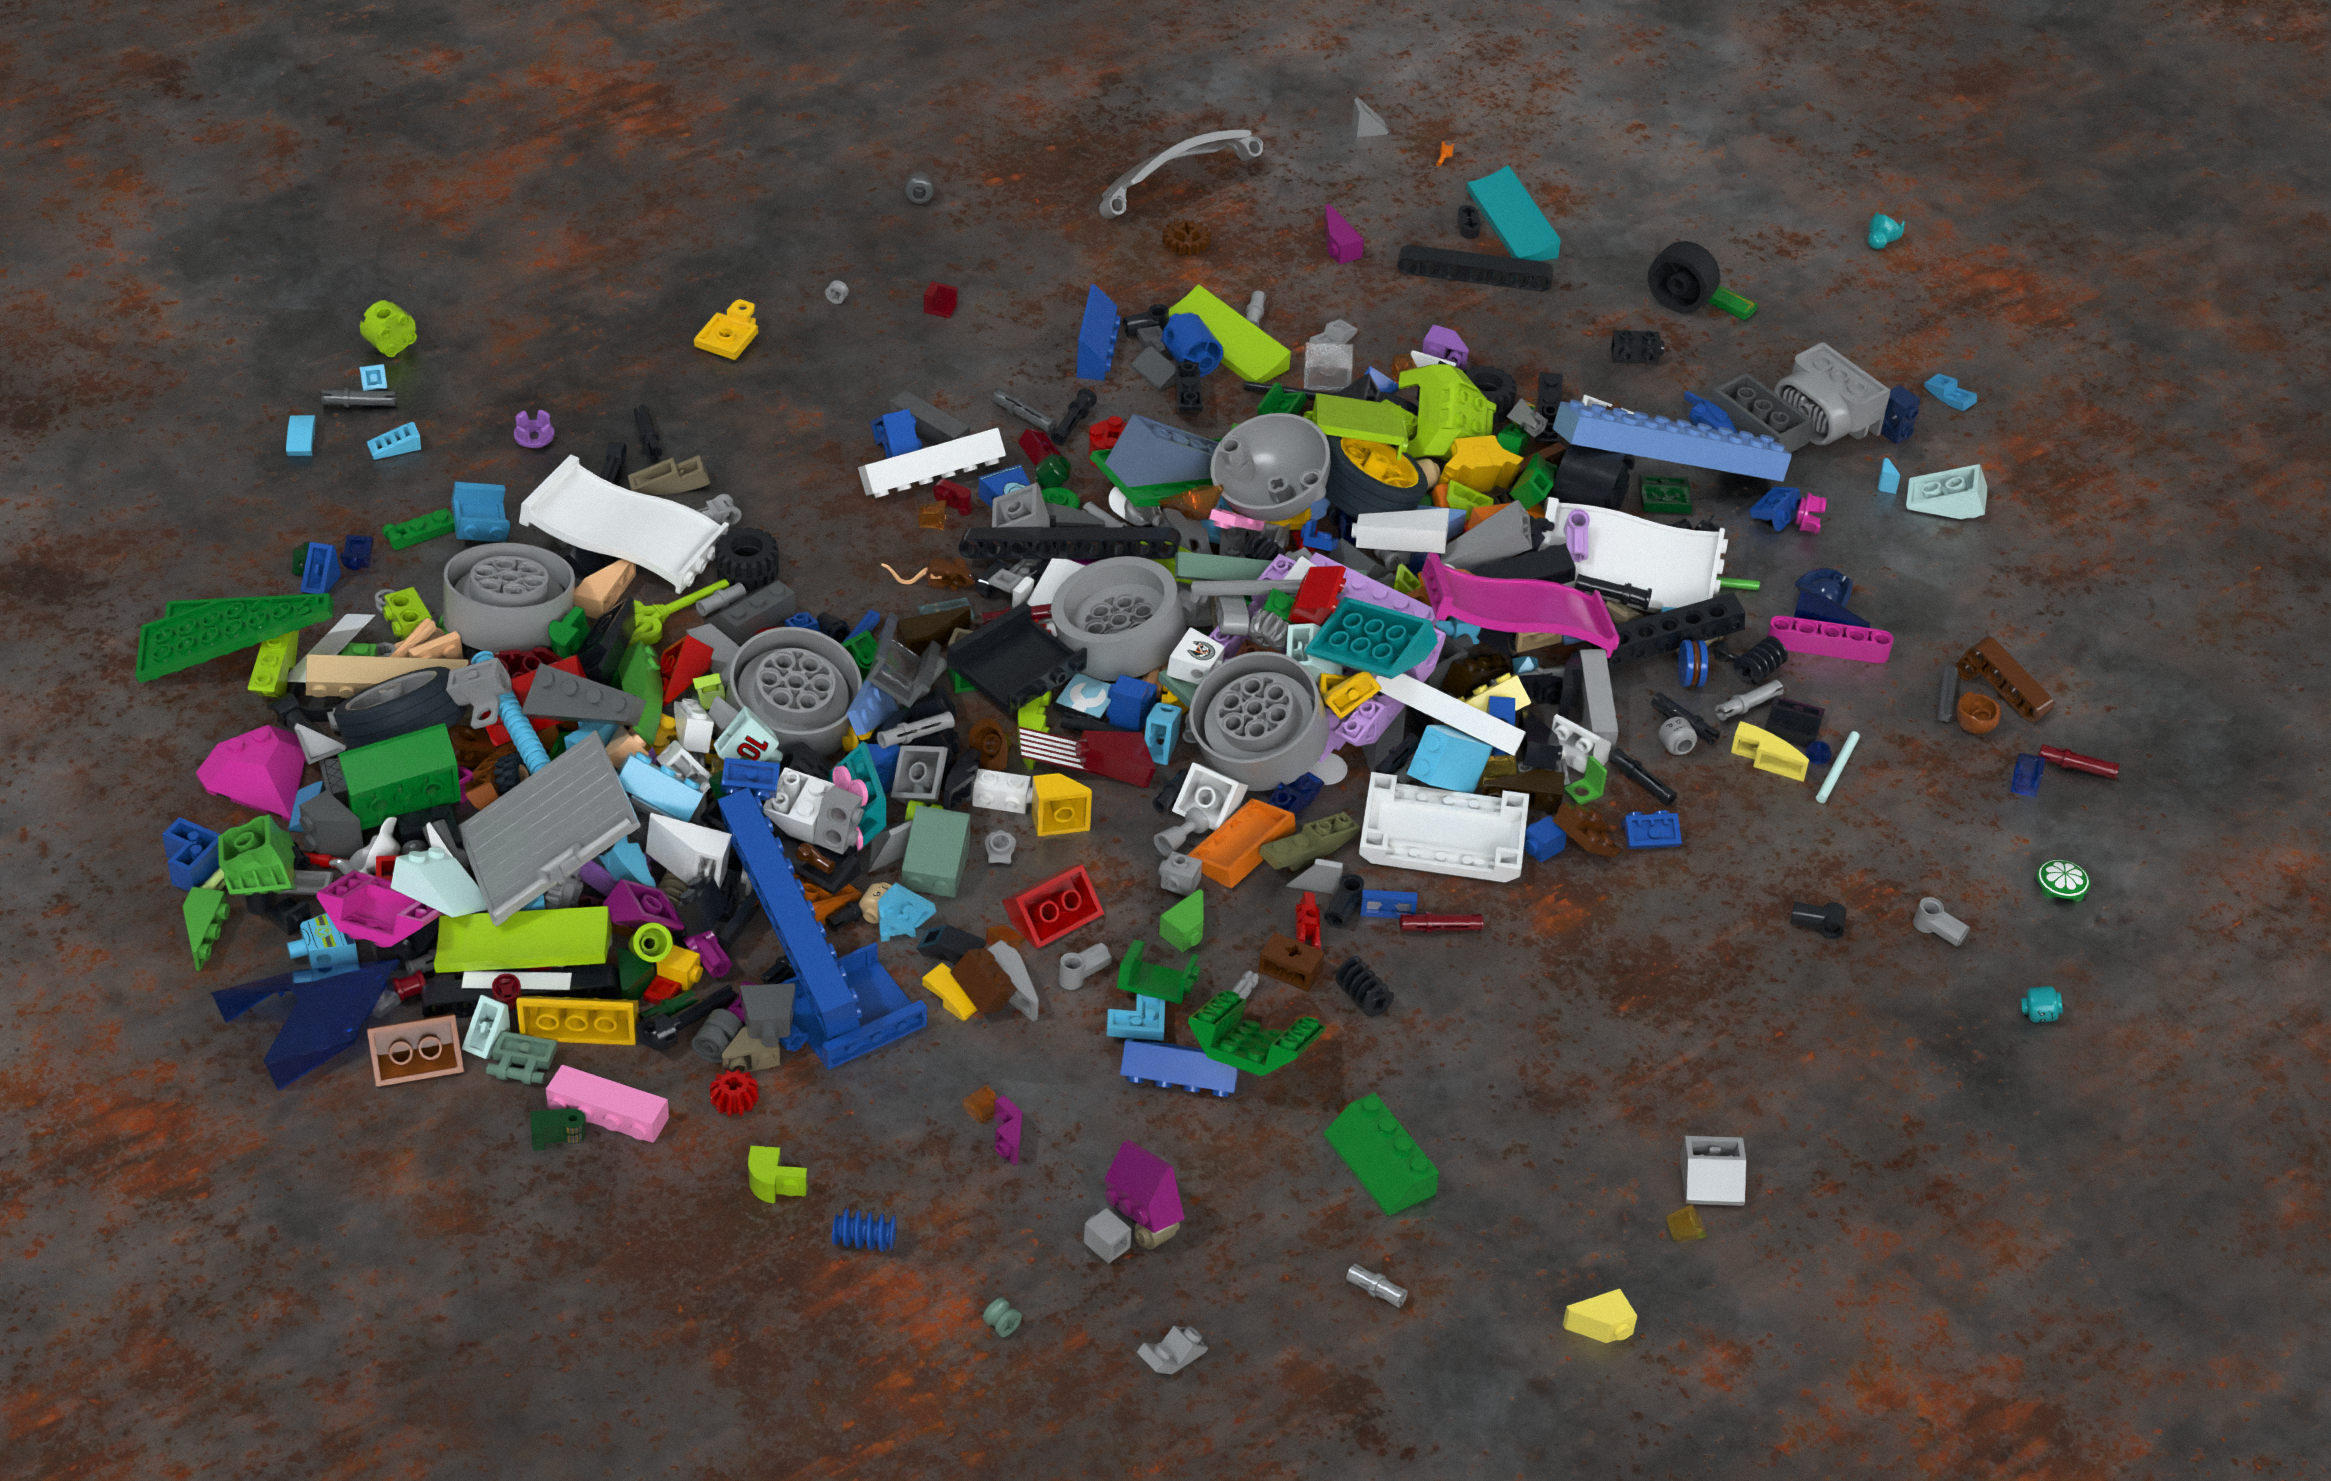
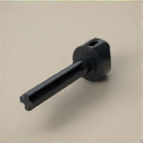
(664, 1029)

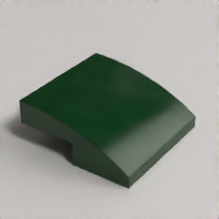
(1665, 494)

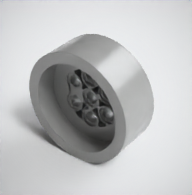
(506, 596)
(1122, 614)
(796, 686)
(1252, 687)

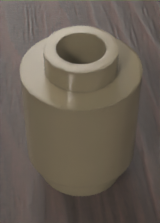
(1151, 1240)

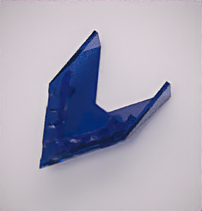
(323, 1021)

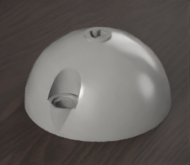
(1283, 467)

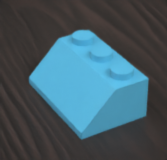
(660, 786)

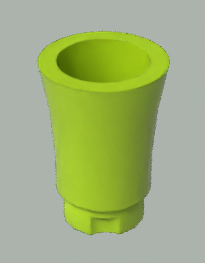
(659, 942)

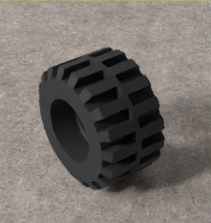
(1496, 387)
(747, 558)
(805, 760)

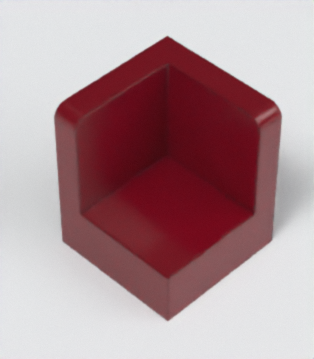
(940, 299)

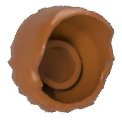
(1977, 713)

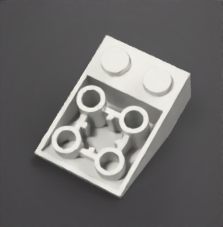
(688, 848)

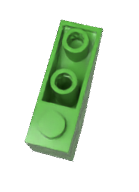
(204, 915)

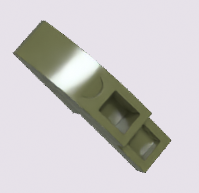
(1315, 842)

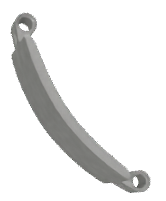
(1204, 144)

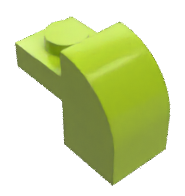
(770, 1178)

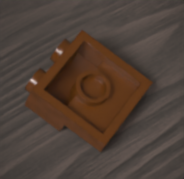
(1586, 828)

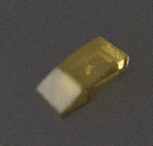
(1498, 767)

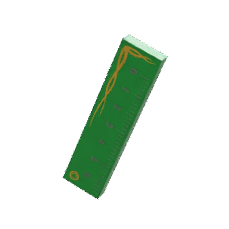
(1733, 303)

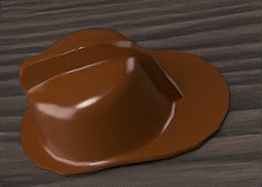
(992, 742)

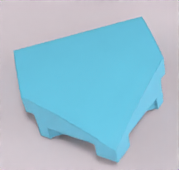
(902, 912)

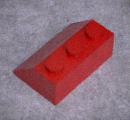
(1054, 906)

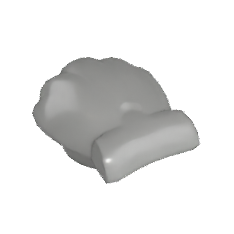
(1000, 847)

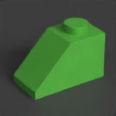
(1184, 922)

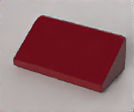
(1037, 445)

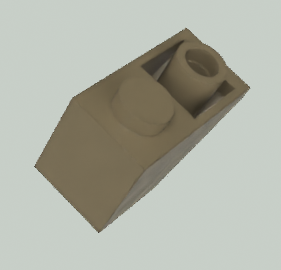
(749, 1054)

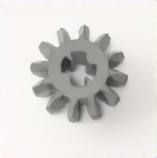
(1268, 630)

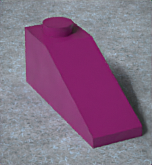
(1341, 239)

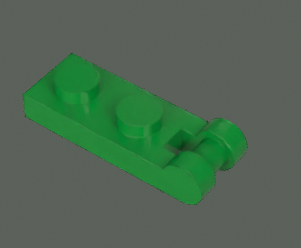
(419, 529)

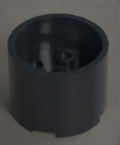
(1593, 477)

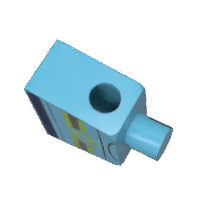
(323, 944)

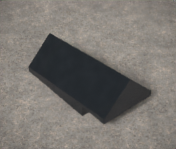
(607, 642)

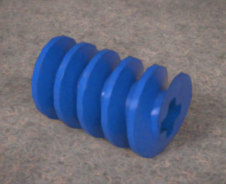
(864, 1231)

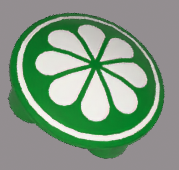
(2063, 880)

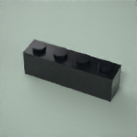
(1549, 564)

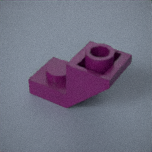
(1009, 1131)

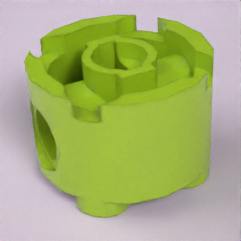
(388, 328)

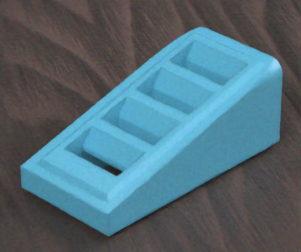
(395, 442)

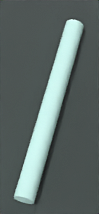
(1837, 767)

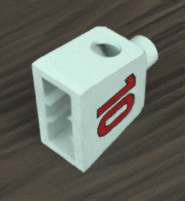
(748, 737)

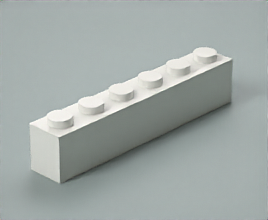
(932, 461)

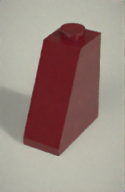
(1117, 756)

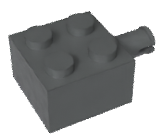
(1450, 651)

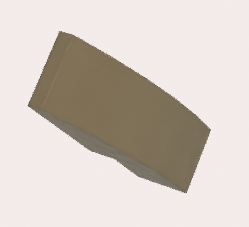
(670, 477)

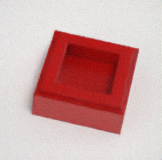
(660, 989)

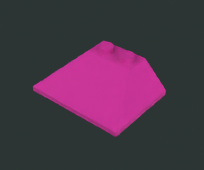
(372, 910)

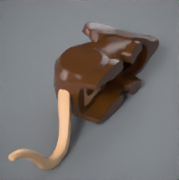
(941, 574)

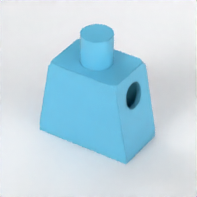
(1165, 724)

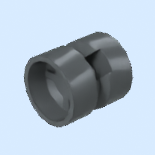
(716, 1035)

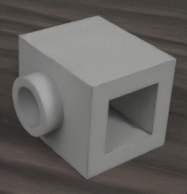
(1107, 1235)

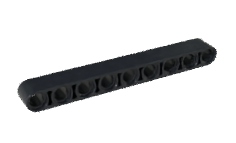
(1079, 536)

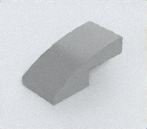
(1335, 332)

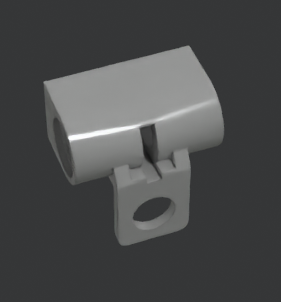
(480, 686)

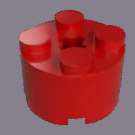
(1105, 435)

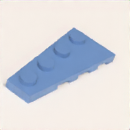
(870, 708)

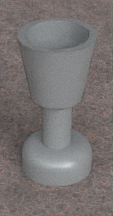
(1175, 836)

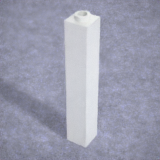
(1453, 712)

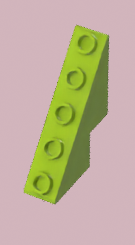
(273, 664)

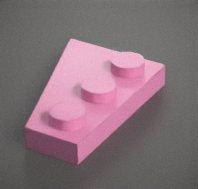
(1227, 519)

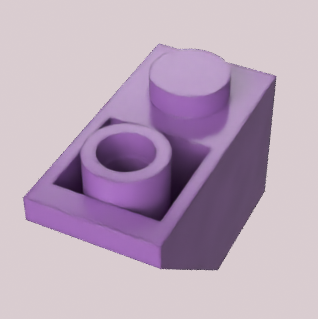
(1446, 345)

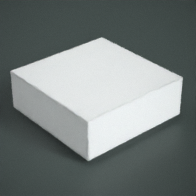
(1022, 591)

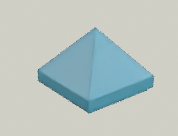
(373, 377)
(1524, 664)

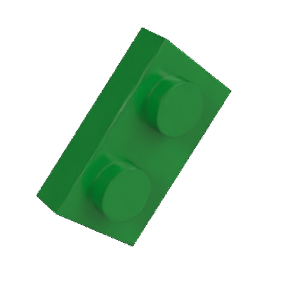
(1279, 402)

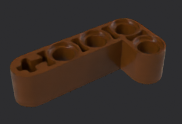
(2007, 677)

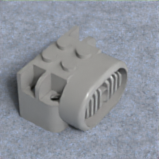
(1834, 395)

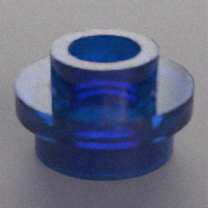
(1818, 752)

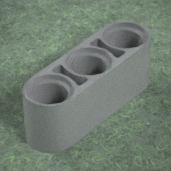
(1232, 615)

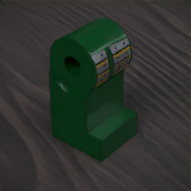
(557, 1126)

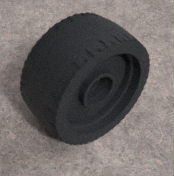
(1684, 277)

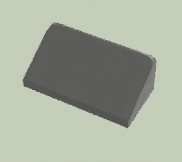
(1155, 368)

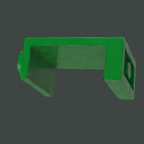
(1155, 979)

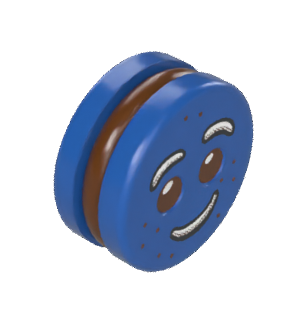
(1692, 663)

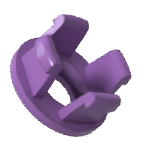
(525, 427)

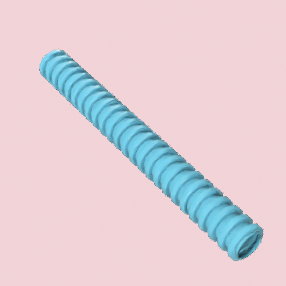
(518, 726)

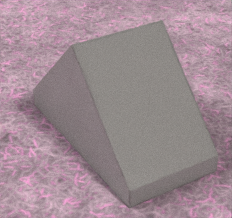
(1366, 121)

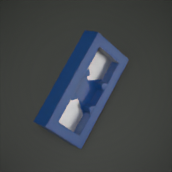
(1387, 903)

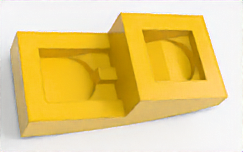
(945, 986)

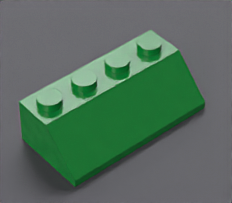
(1382, 1155)

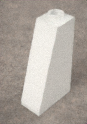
(1403, 530)

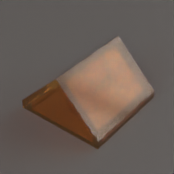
(1195, 502)

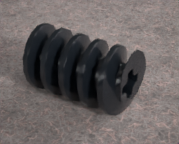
(1760, 660)
(1364, 987)

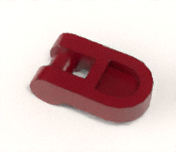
(955, 496)

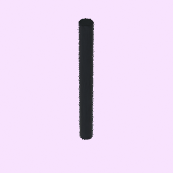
(1264, 388)

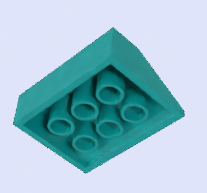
(1373, 639)

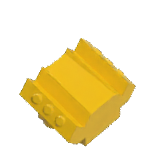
(1480, 464)

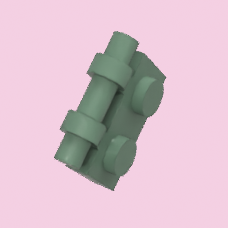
(522, 1050)

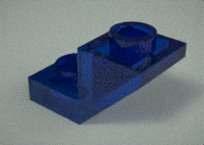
(1297, 794)

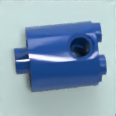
(1192, 341)

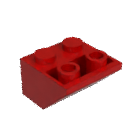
(1317, 595)

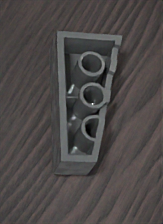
(574, 698)

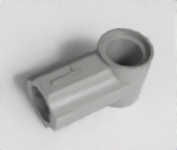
(1932, 918)
(1077, 966)

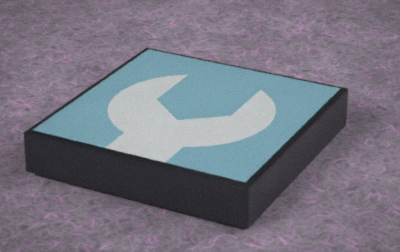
(1084, 697)

